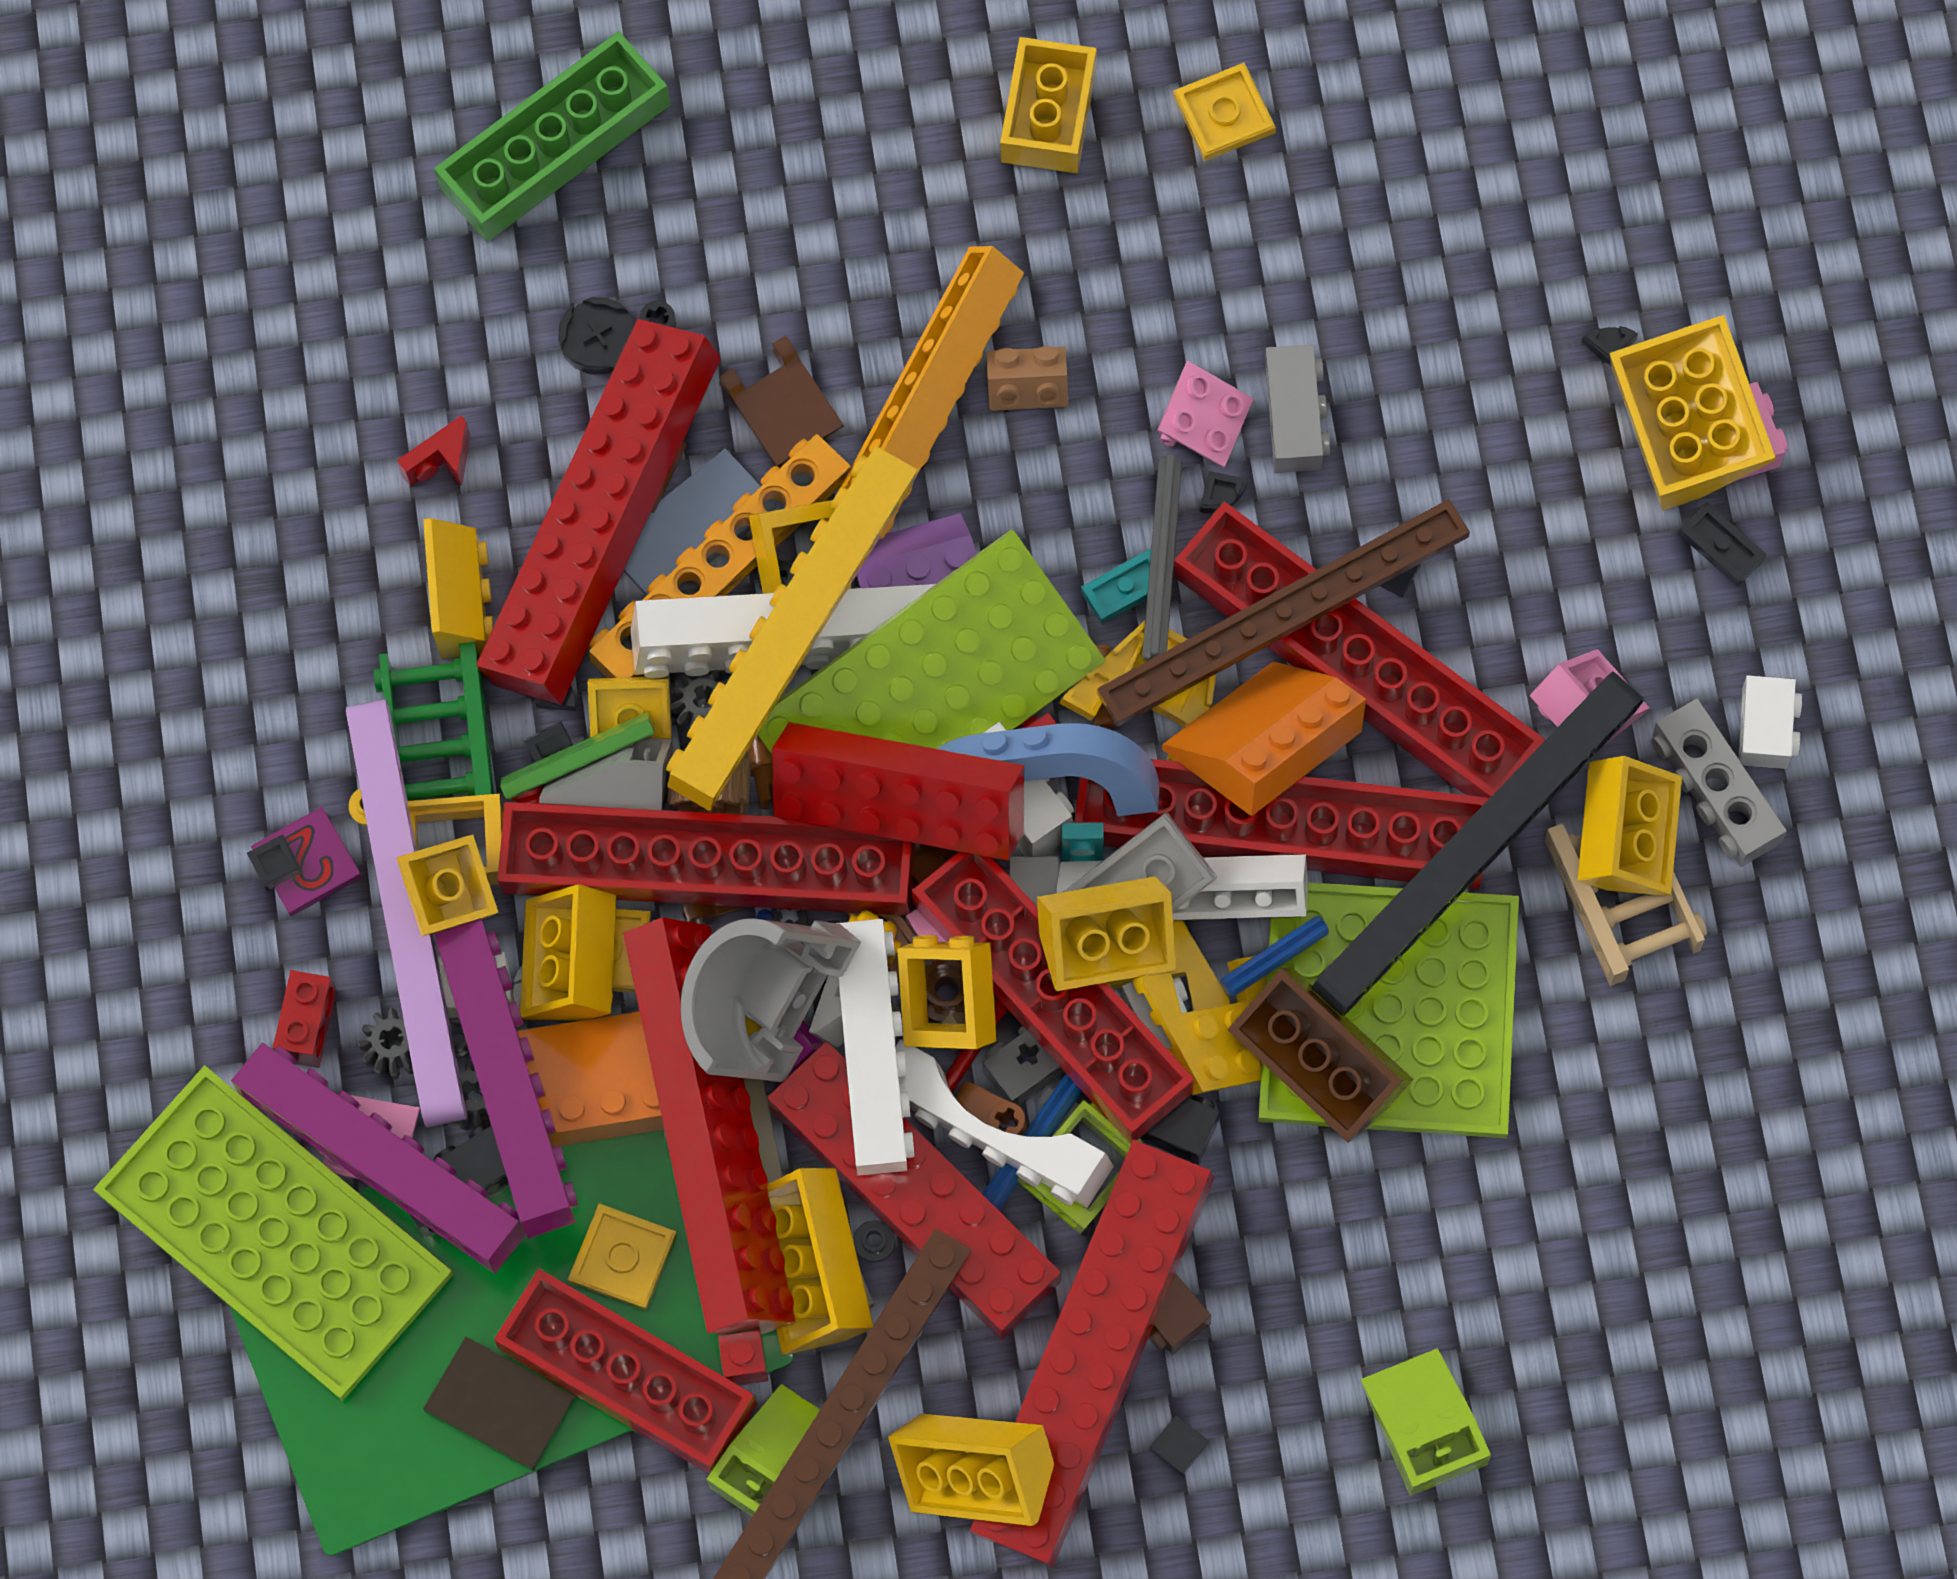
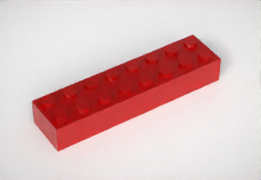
(1081, 1028)
(1004, 1271)

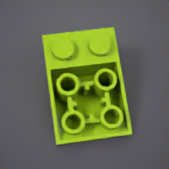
(1426, 1422)
(762, 1450)

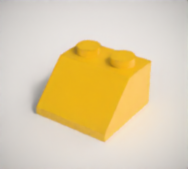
(447, 885)

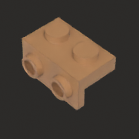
(1027, 378)

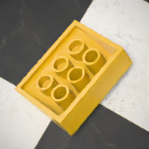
(1692, 411)

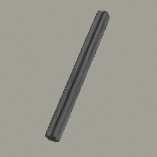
(1162, 556)

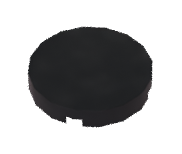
(595, 334)

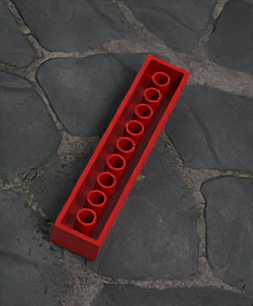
(599, 511)
(1405, 687)
(1333, 822)
(703, 859)
(709, 1147)
(1104, 1333)

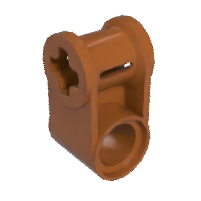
(991, 1108)

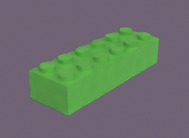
(552, 136)

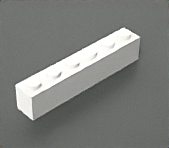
(1242, 890)
(872, 1054)

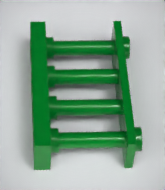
(469, 707)

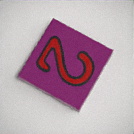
(321, 857)

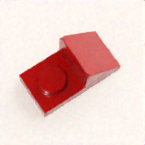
(445, 447)

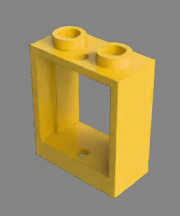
(763, 539)
(466, 807)
(977, 986)

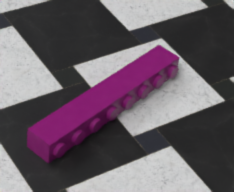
(505, 1078)
(380, 1157)

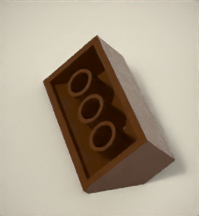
(1319, 1054)

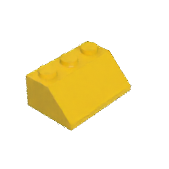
(457, 586)
(1629, 827)
(1107, 932)
(568, 955)

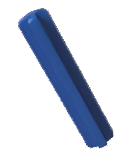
(1274, 956)

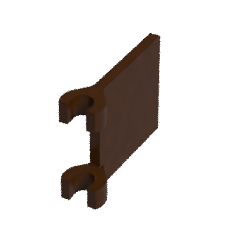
(782, 404)

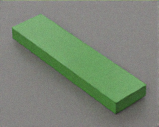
(577, 755)

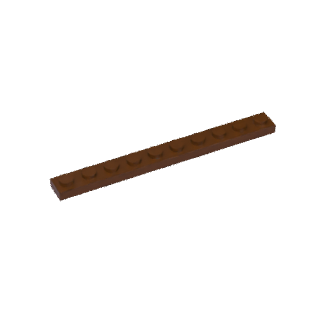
(1283, 612)
(846, 1409)

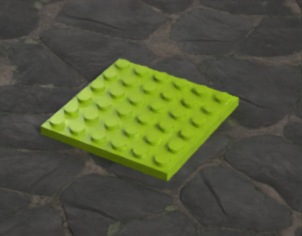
(1434, 1013)

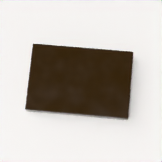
(499, 1403)

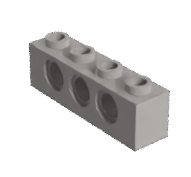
(1694, 727)

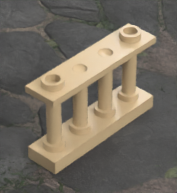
(1600, 920)

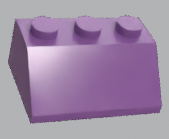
(918, 554)

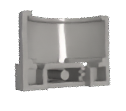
(761, 974)

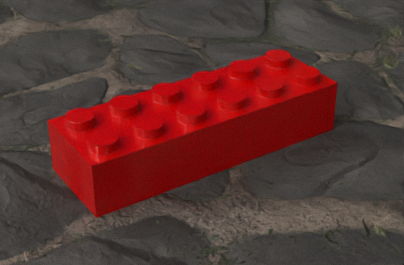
(898, 790)
(625, 1371)

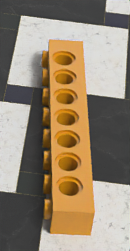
(807, 457)

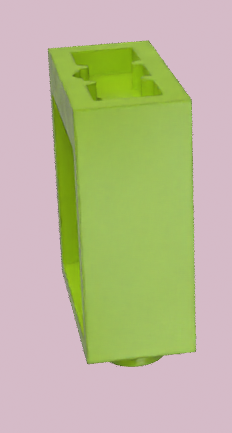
(1076, 1215)

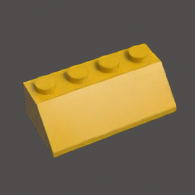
(818, 1261)
(973, 1468)

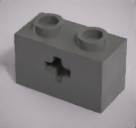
(1016, 1080)

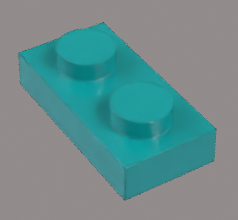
(1119, 588)
(1082, 842)

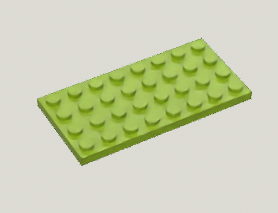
(954, 661)
(273, 1232)

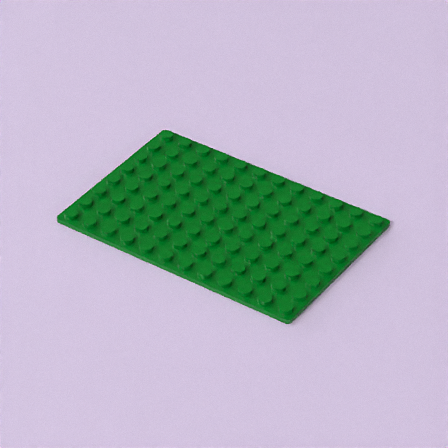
(388, 1462)

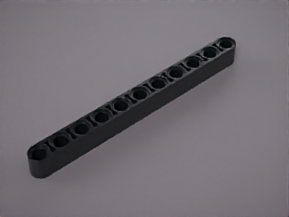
(1477, 844)

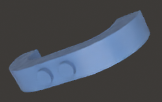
(1074, 751)

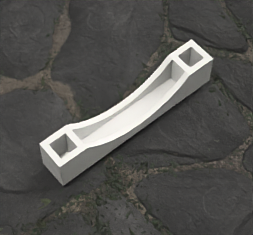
(1060, 1162)

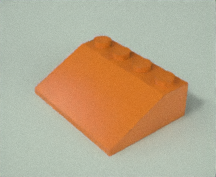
(1269, 733)
(595, 1078)

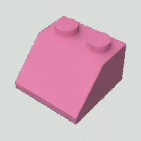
(1571, 683)

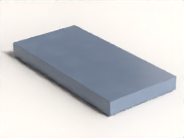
(687, 515)

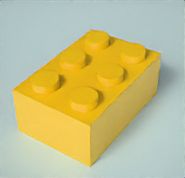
(1048, 105)

